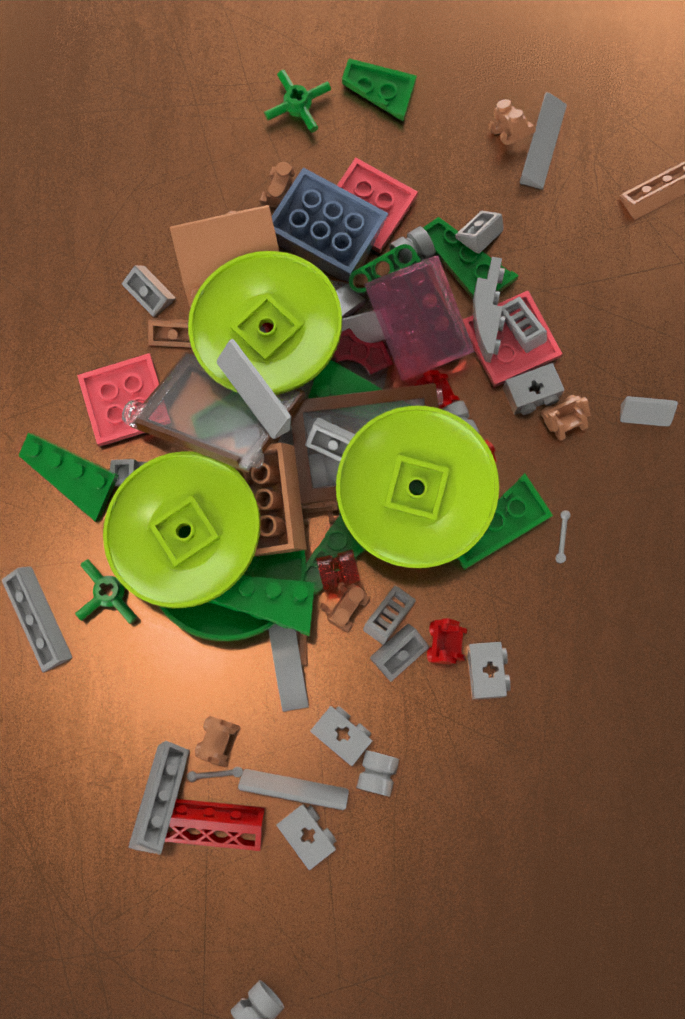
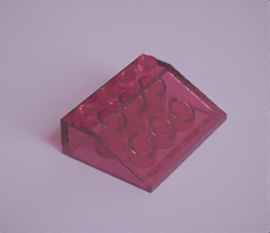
(419, 317)

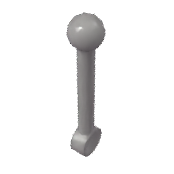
(560, 557)
(236, 772)

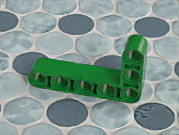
(391, 258)

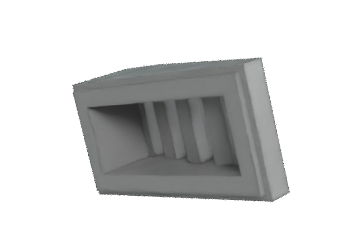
(530, 338)
(377, 632)

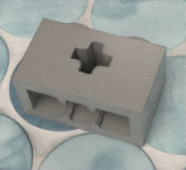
(541, 379)
(481, 685)
(326, 729)
(309, 852)

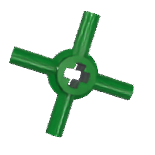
(297, 101)
(100, 597)

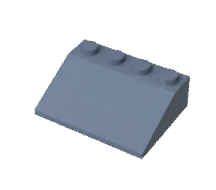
(327, 225)

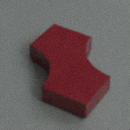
(369, 355)

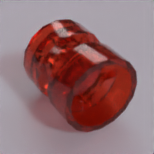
(347, 573)

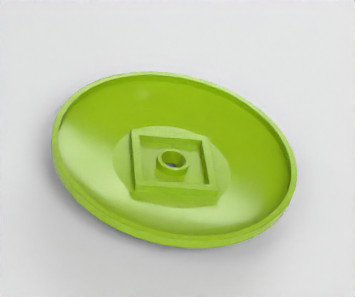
(271, 290)
(425, 447)
(146, 521)

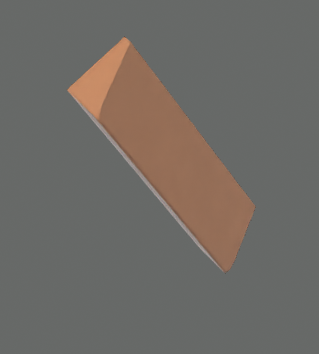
(655, 192)
(168, 332)

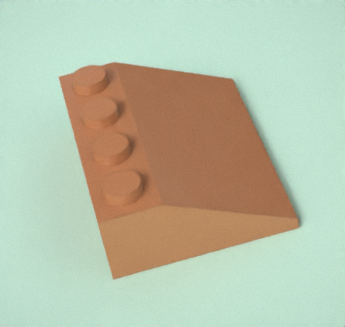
(214, 241)
(278, 501)

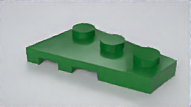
(380, 85)

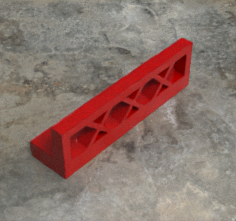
(213, 817)

